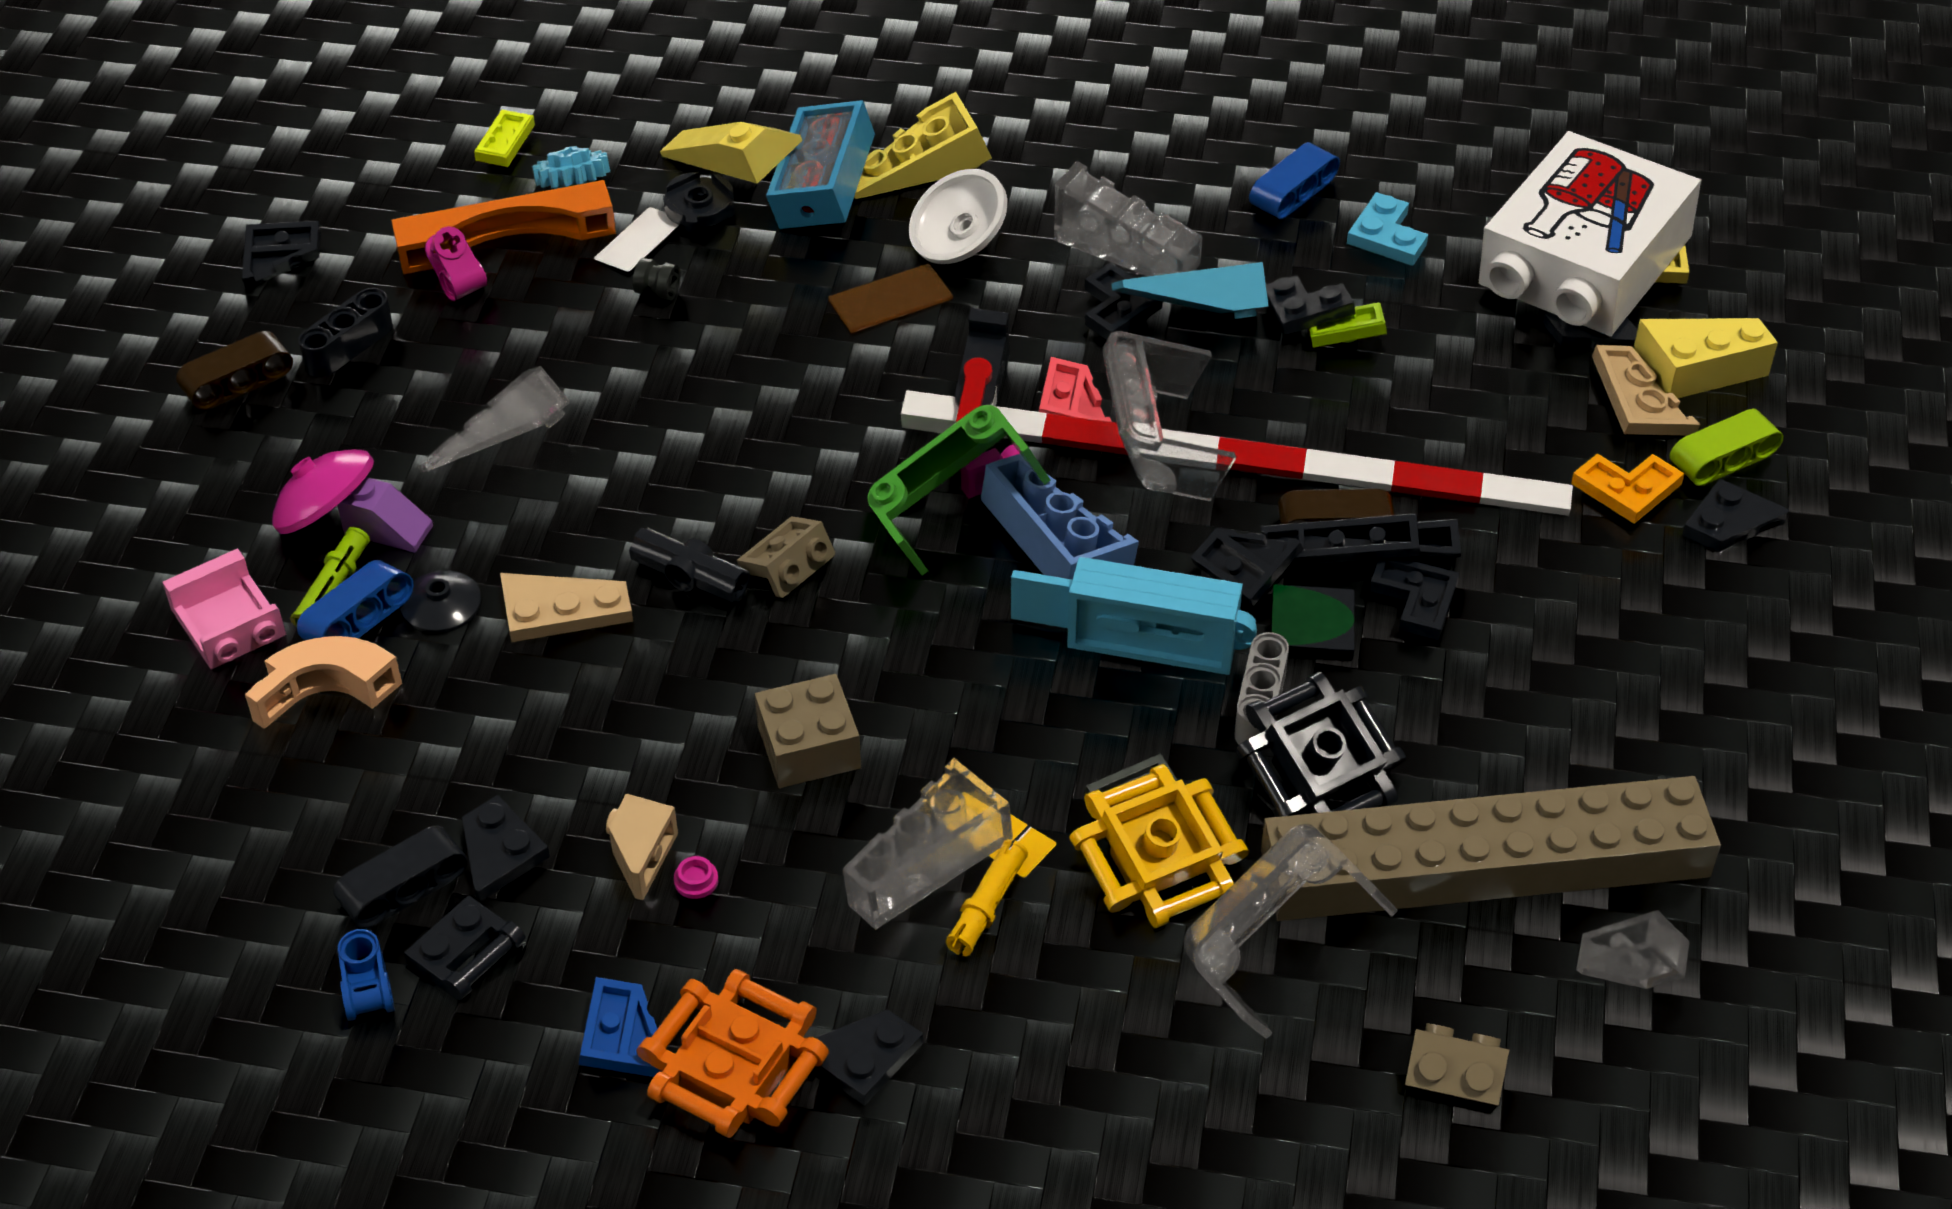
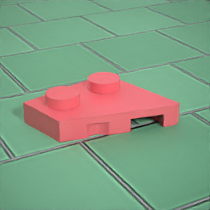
(1070, 391)

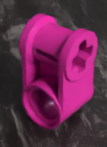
(456, 268)

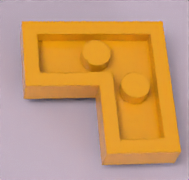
(1624, 492)

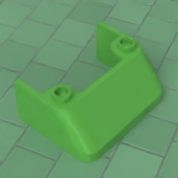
(940, 461)

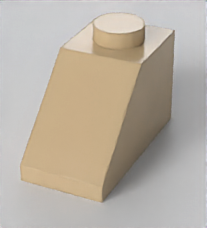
(641, 839)

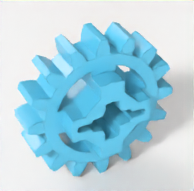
(571, 167)

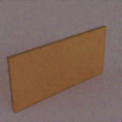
(890, 298)

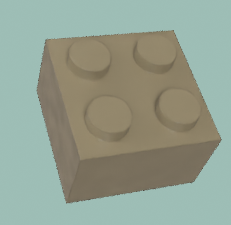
(808, 730)

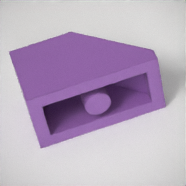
(385, 515)

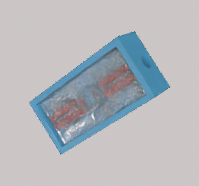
(822, 172)

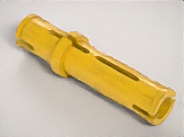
(980, 908)

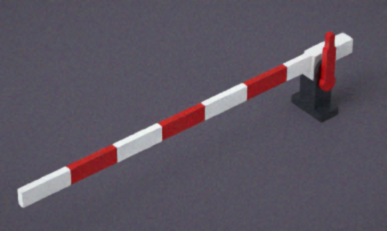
(981, 380)

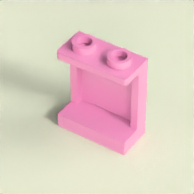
(223, 609)

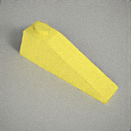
(928, 151)

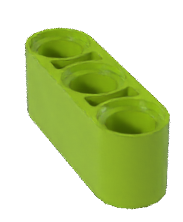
(1726, 447)

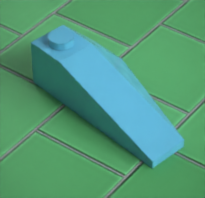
(1215, 290)

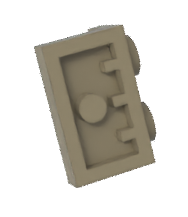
(789, 554)

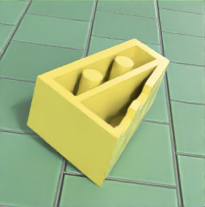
(1705, 353)

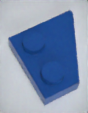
(617, 1027)

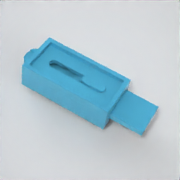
(1139, 613)

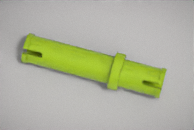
(351, 547)

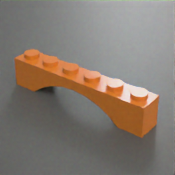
(569, 211)

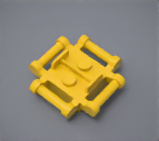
(1158, 843)

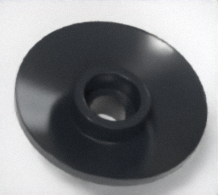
(441, 602)

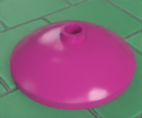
(319, 487)

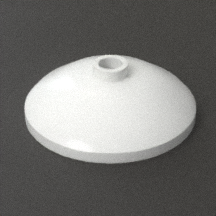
(958, 216)

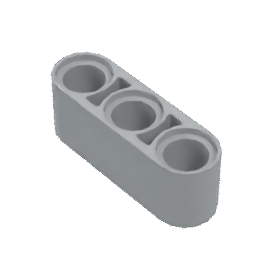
(1262, 679)

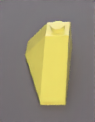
(733, 149)

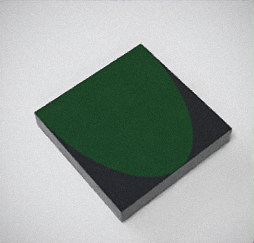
(1314, 620)

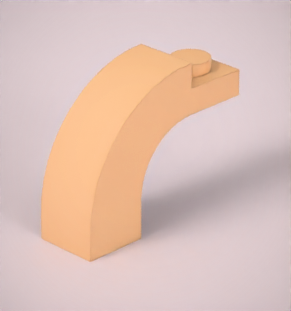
(321, 666)

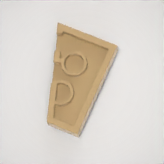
(1636, 397)
(561, 605)

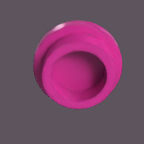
(695, 877)

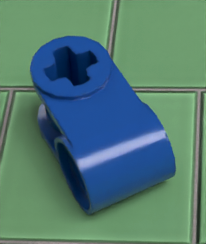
(364, 981)

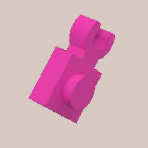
(973, 473)

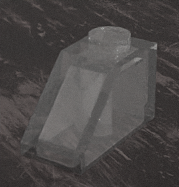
(1635, 952)

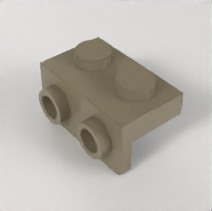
(1456, 1065)

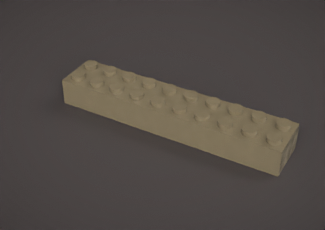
(1509, 846)

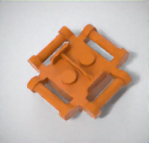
(732, 1055)

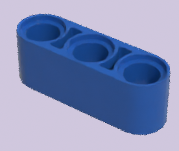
(1294, 180)
(357, 603)

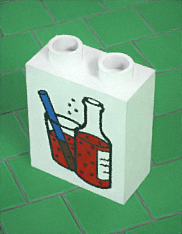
(1588, 233)

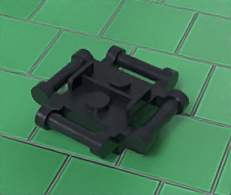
(1320, 749)

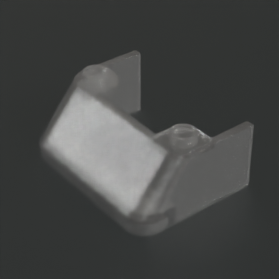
(1138, 371)
(1217, 934)

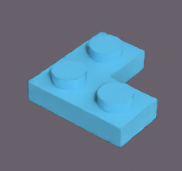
(1381, 233)

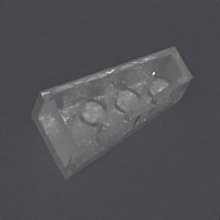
(1120, 228)
(928, 845)

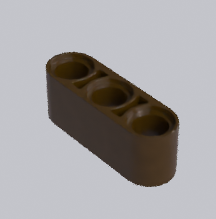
(234, 370)
(1333, 504)

